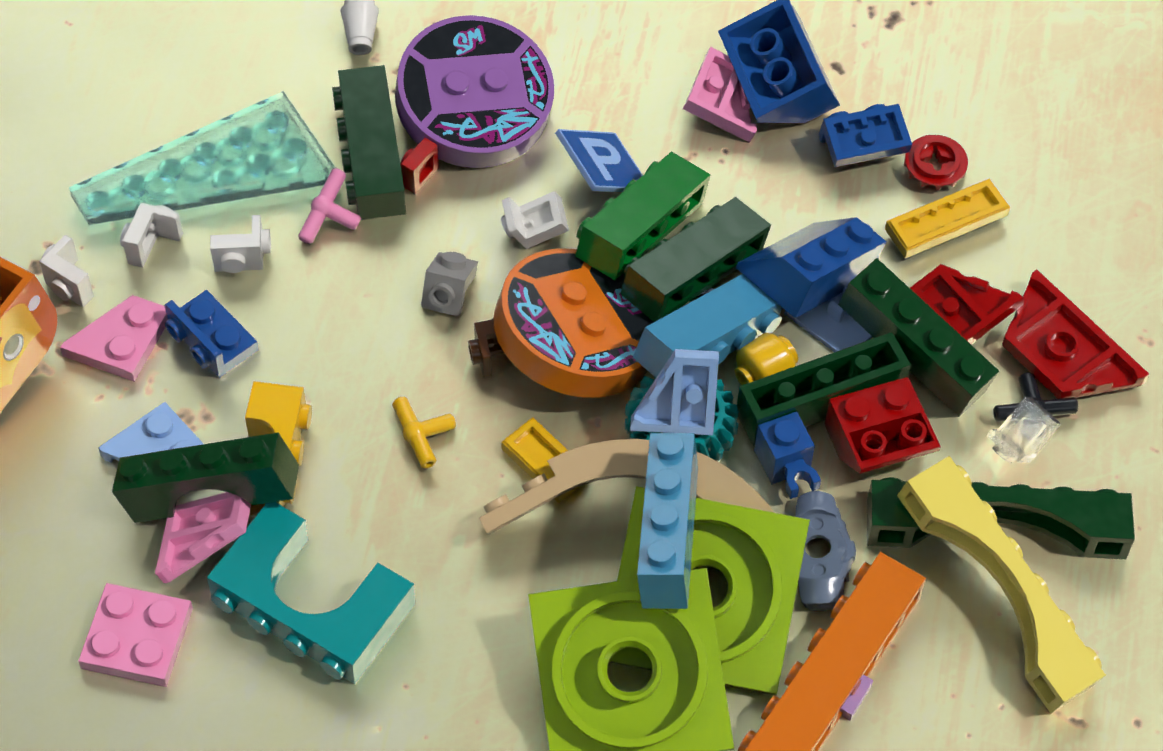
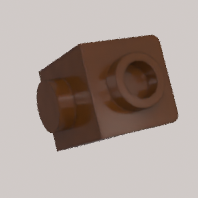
(484, 346)

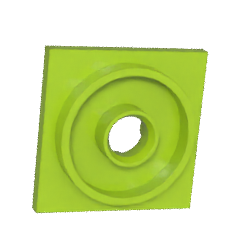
(762, 566)
(680, 705)

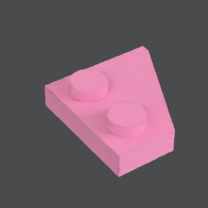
(720, 97)
(120, 338)
(200, 531)

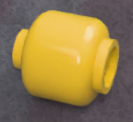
(764, 357)

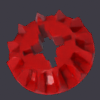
(949, 155)

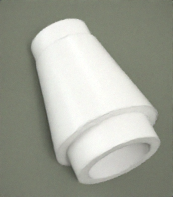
(359, 24)

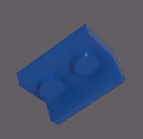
(865, 134)
(211, 333)

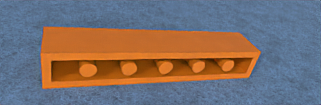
(839, 658)

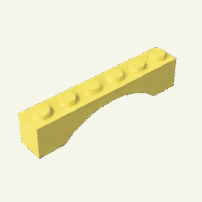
(1055, 657)

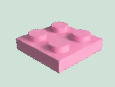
(136, 635)

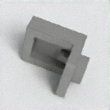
(447, 282)

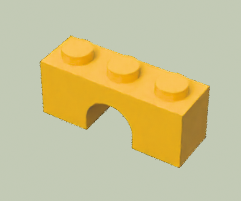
(281, 410)

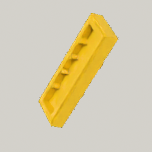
(947, 218)

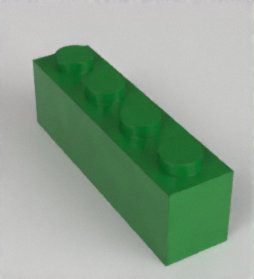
(641, 215)

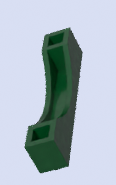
(1086, 521)

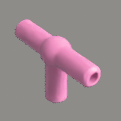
(323, 207)

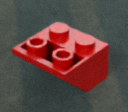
(879, 426)

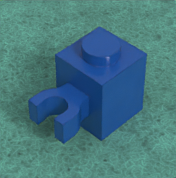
(787, 453)

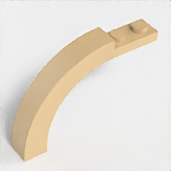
(614, 460)

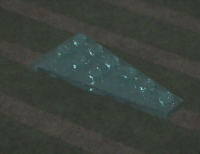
(232, 159)

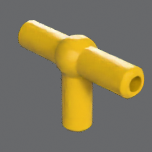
(416, 432)

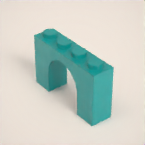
(341, 639)

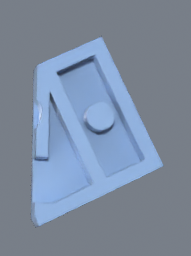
(681, 395)
(152, 433)

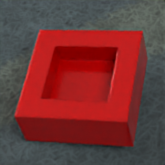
(419, 165)

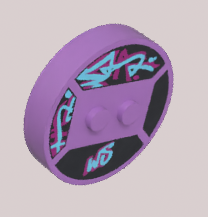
(474, 90)

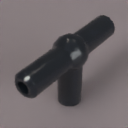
(1030, 389)

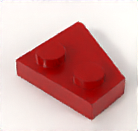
(965, 301)

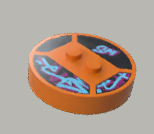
(569, 326)

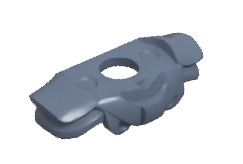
(824, 578)

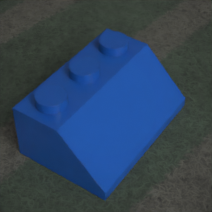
(778, 65)
(813, 263)

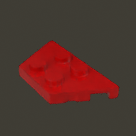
(1066, 346)

